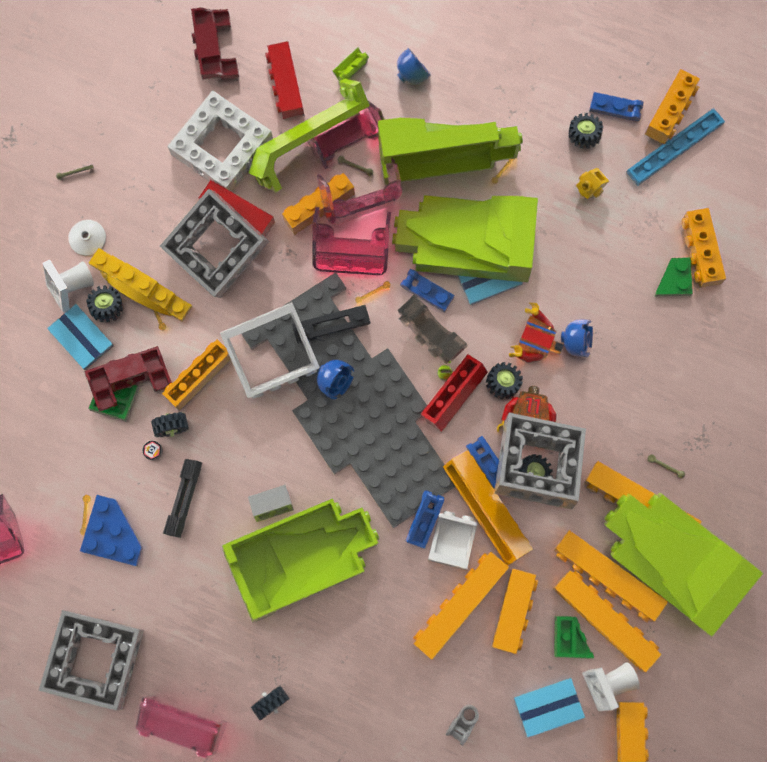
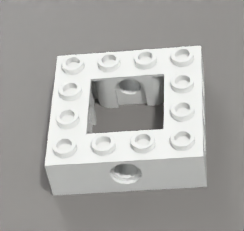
(230, 172)

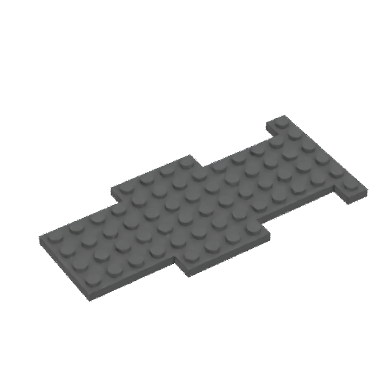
(372, 420)

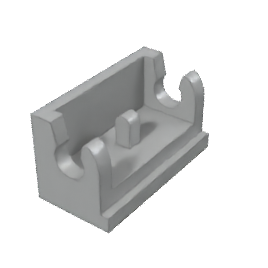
(270, 503)

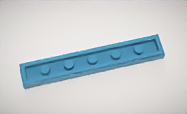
(675, 147)

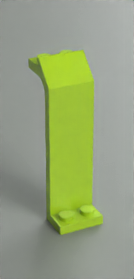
(266, 154)

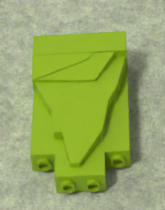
(443, 149)
(470, 236)
(299, 557)
(680, 559)

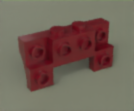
(208, 51)
(125, 373)

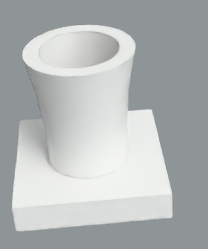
(66, 282)
(605, 687)

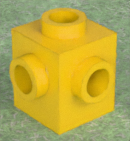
(592, 183)

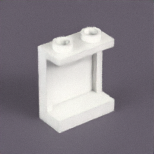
(453, 540)

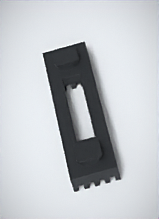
(357, 316)
(174, 524)

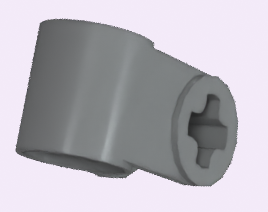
(463, 725)

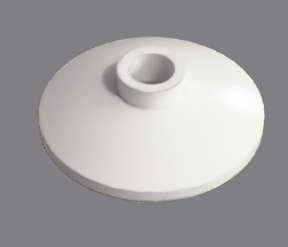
(89, 245)

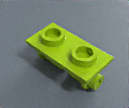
(350, 64)

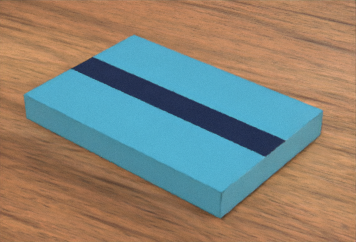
(482, 288)
(80, 337)
(549, 707)

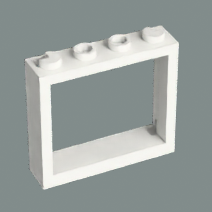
(275, 383)

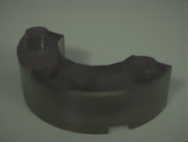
(430, 331)

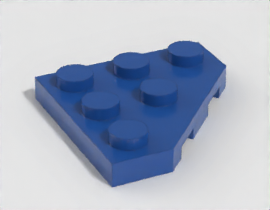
(110, 533)

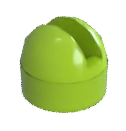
(444, 376)

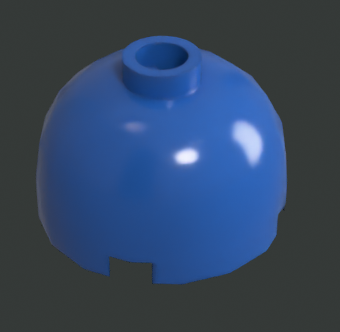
(411, 68)
(578, 337)
(334, 378)

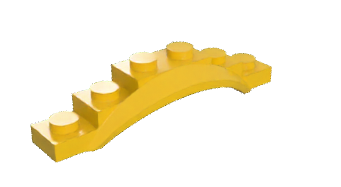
(139, 286)

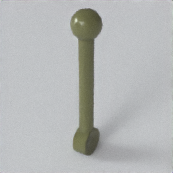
(341, 159)
(59, 176)
(651, 458)

